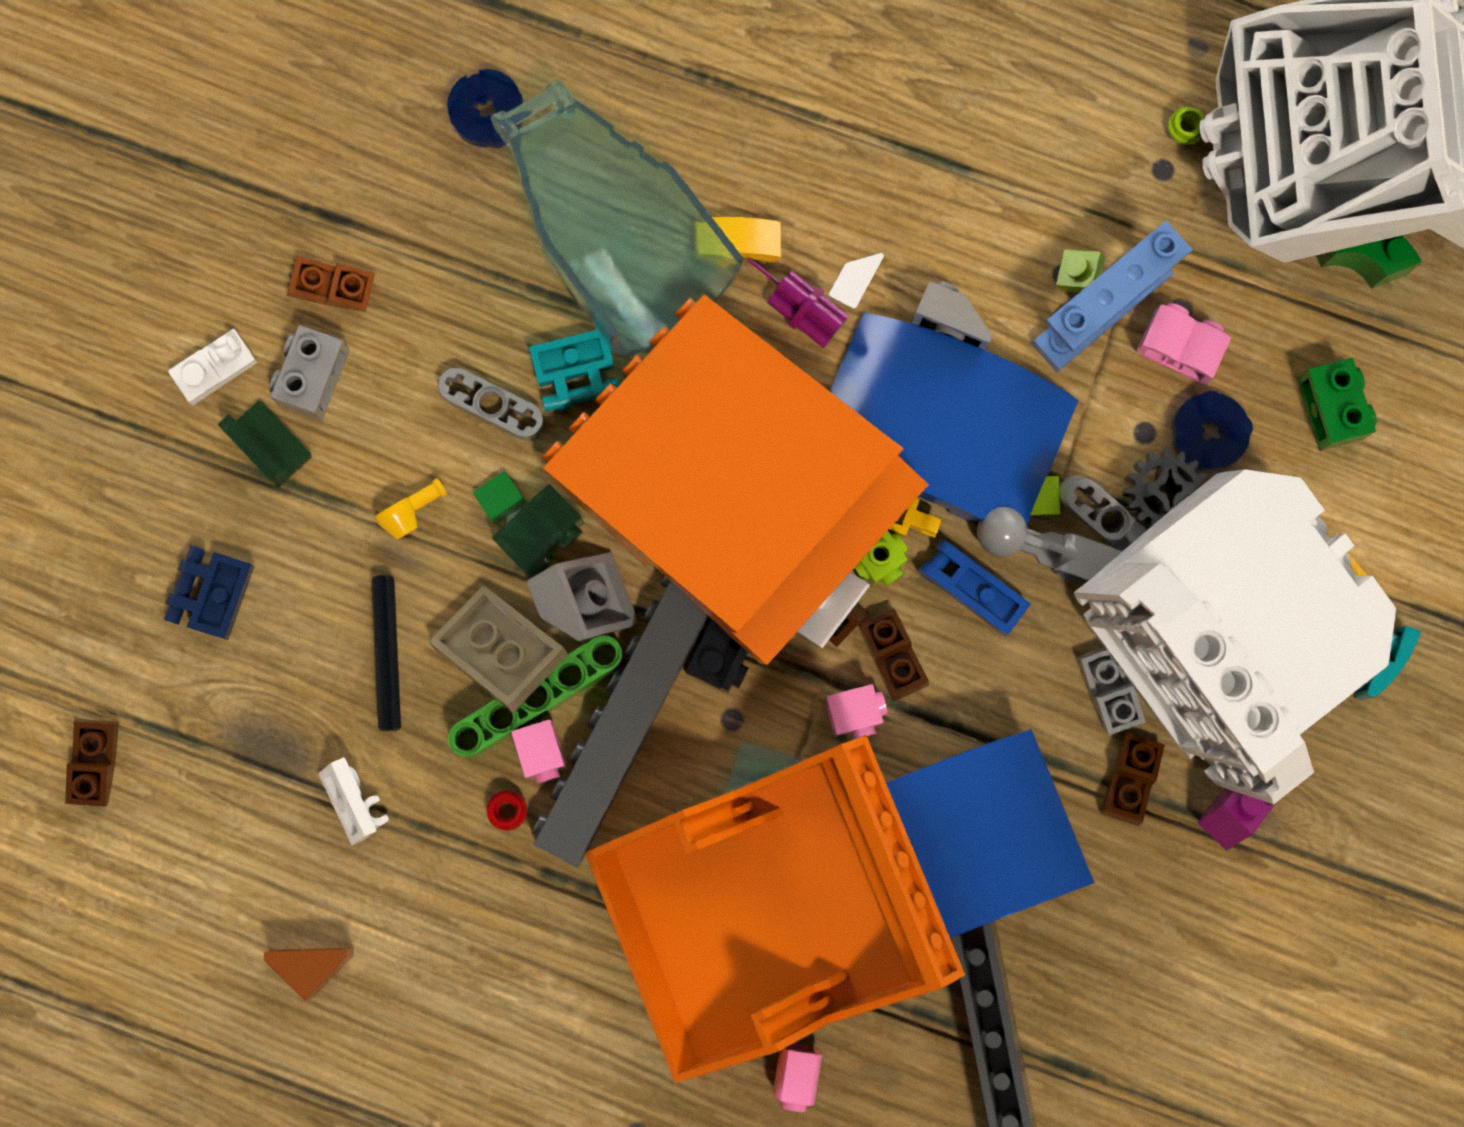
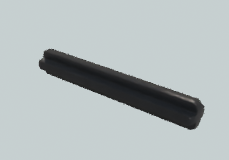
(386, 653)

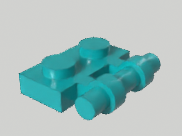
(571, 359)

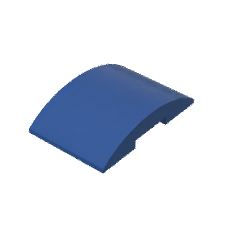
(963, 415)
(990, 832)

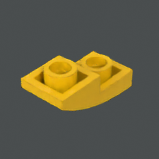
(753, 237)

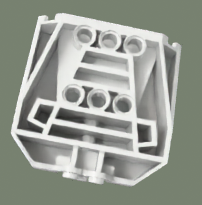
(1340, 124)
(1242, 626)

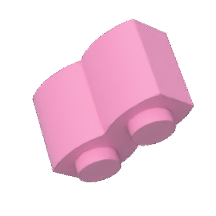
(1184, 343)
(797, 1077)

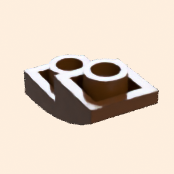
(893, 655)
(92, 763)
(1132, 779)

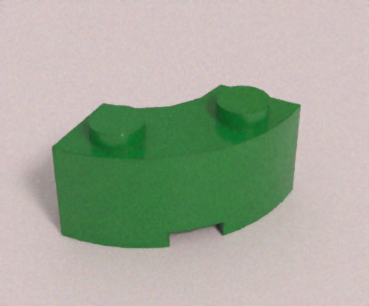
(1376, 261)

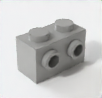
(309, 372)

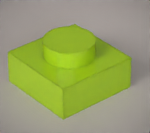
(1079, 269)

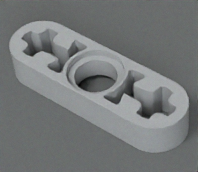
(461, 402)

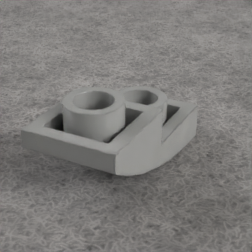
(1110, 692)

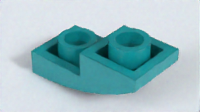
(1402, 646)

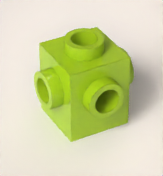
(883, 571)

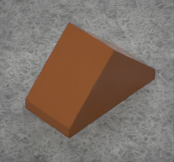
(308, 969)

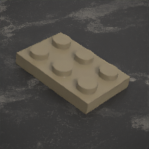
(498, 648)

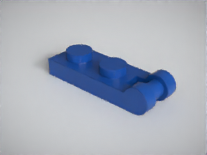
(975, 588)

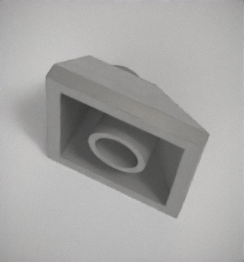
(951, 314)
(583, 597)

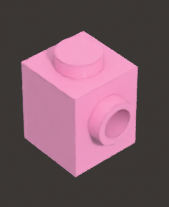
(856, 711)
(539, 751)

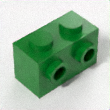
(1337, 404)

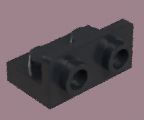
(718, 660)

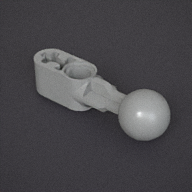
(1125, 530)
(1069, 556)

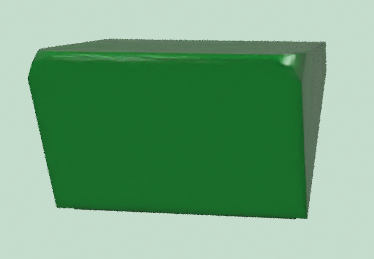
(499, 497)

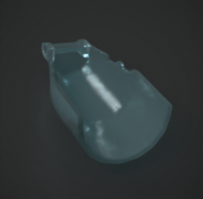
(614, 220)

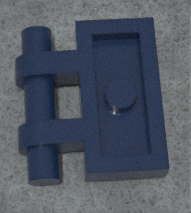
(219, 595)

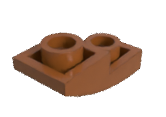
(330, 285)

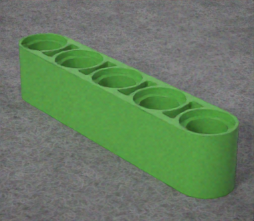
(557, 695)

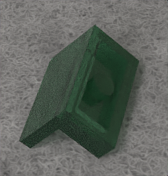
(266, 443)

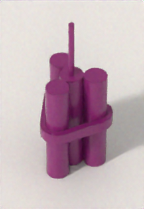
(805, 307)

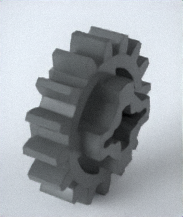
(1165, 475)

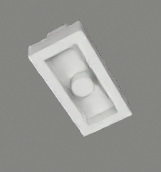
(212, 367)
(343, 790)

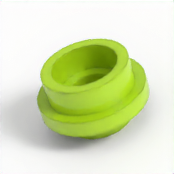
(1185, 115)

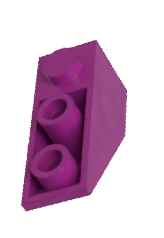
(1233, 817)

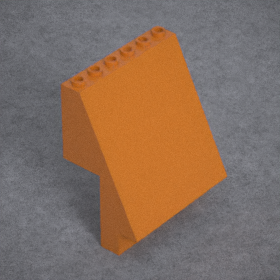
(734, 476)
(774, 912)

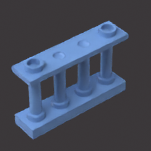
(1111, 296)

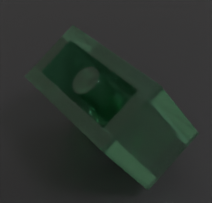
(539, 531)

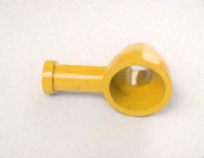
(401, 517)

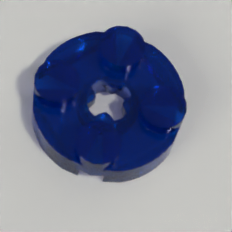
(475, 90)
(1232, 426)

